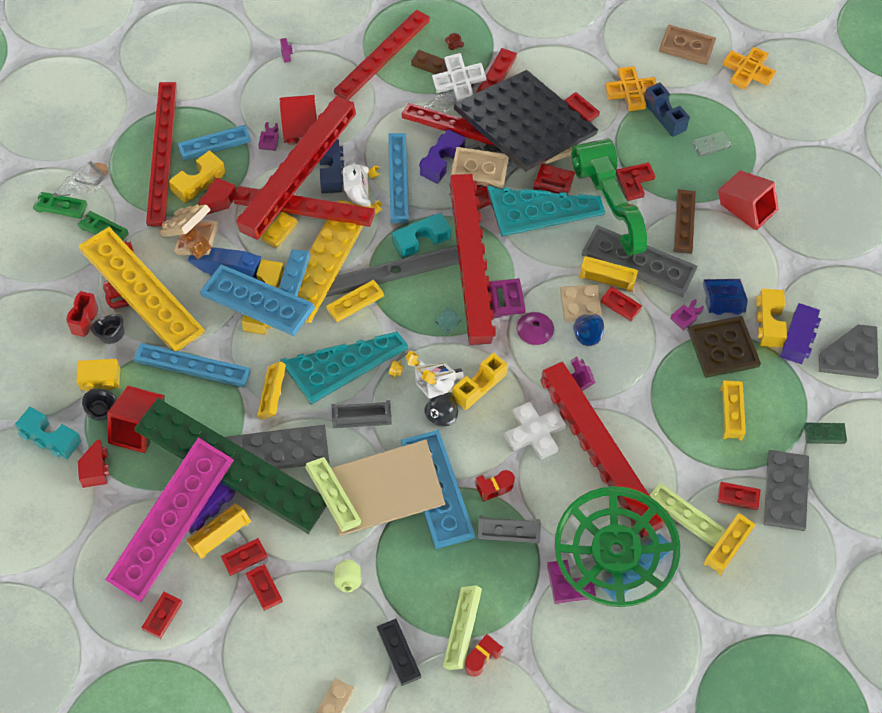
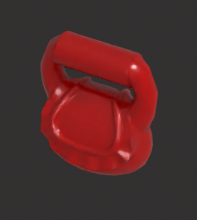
(111, 293)

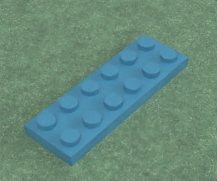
(257, 300)
(449, 522)

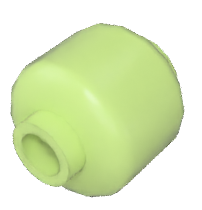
(347, 575)

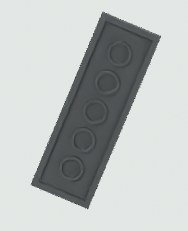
(652, 265)
(286, 447)

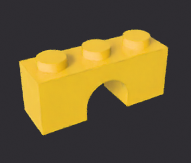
(188, 186)
(770, 331)
(489, 374)

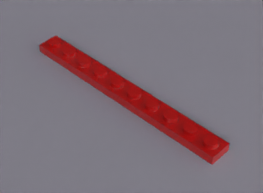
(161, 154)

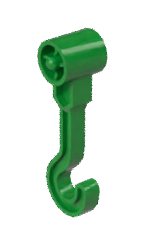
(599, 163)

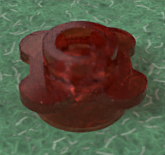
(454, 41)

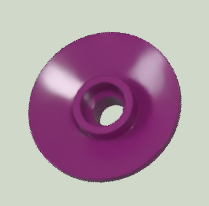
(535, 334)

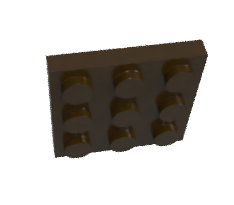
(723, 346)

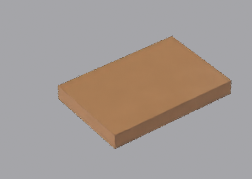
(687, 44)

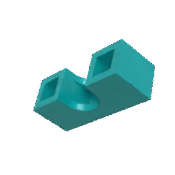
(433, 227)
(60, 442)

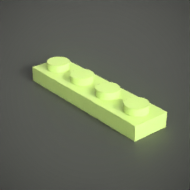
(333, 494)
(688, 515)
(462, 627)

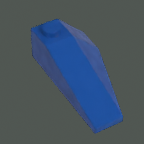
(235, 259)

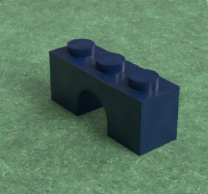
(673, 119)
(331, 177)

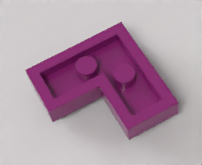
(561, 589)

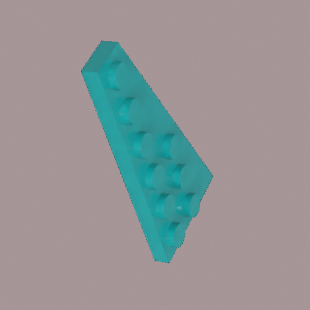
(534, 209)
(338, 365)

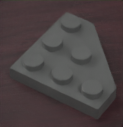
(852, 354)

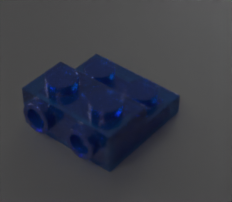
(725, 296)

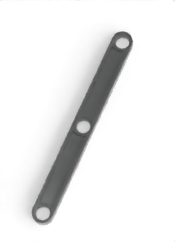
(382, 273)

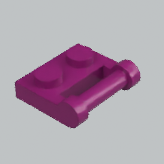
(512, 297)

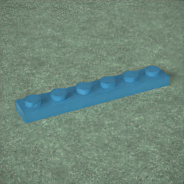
(398, 178)
(192, 365)

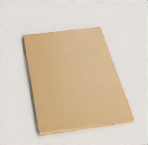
(390, 485)

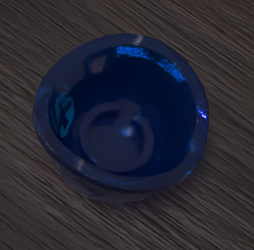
(589, 329)

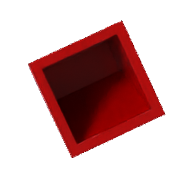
(296, 117)
(749, 198)
(126, 414)

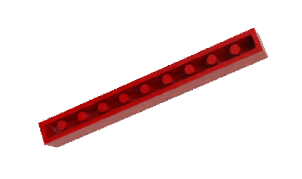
(296, 168)
(471, 260)
(595, 439)

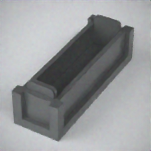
(361, 415)
(509, 530)

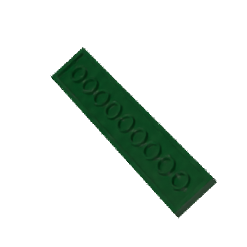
(246, 474)

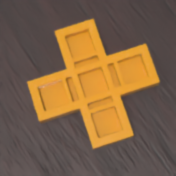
(749, 68)
(629, 88)

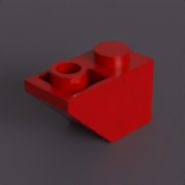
(218, 196)
(92, 466)

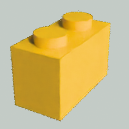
(98, 374)

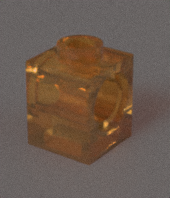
(195, 243)

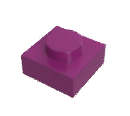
(286, 50)

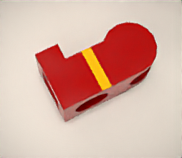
(495, 485)
(481, 654)

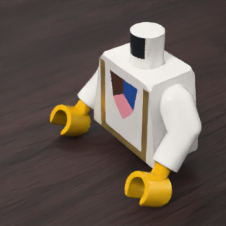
(357, 187)
(434, 378)

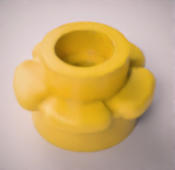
(396, 369)

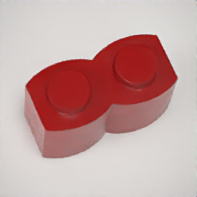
(82, 314)

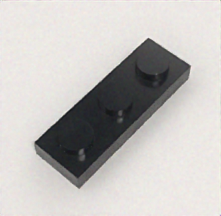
(399, 652)

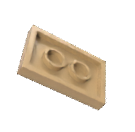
(486, 166)
(183, 220)

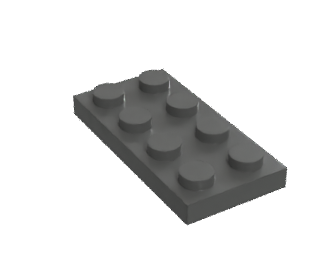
(786, 490)

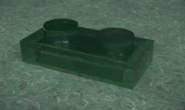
(825, 433)

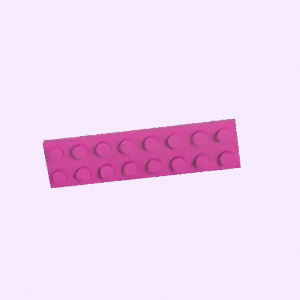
(169, 520)

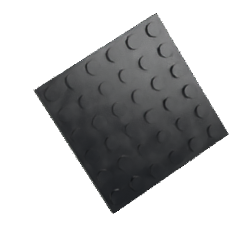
(525, 120)

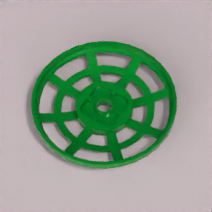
(617, 535)

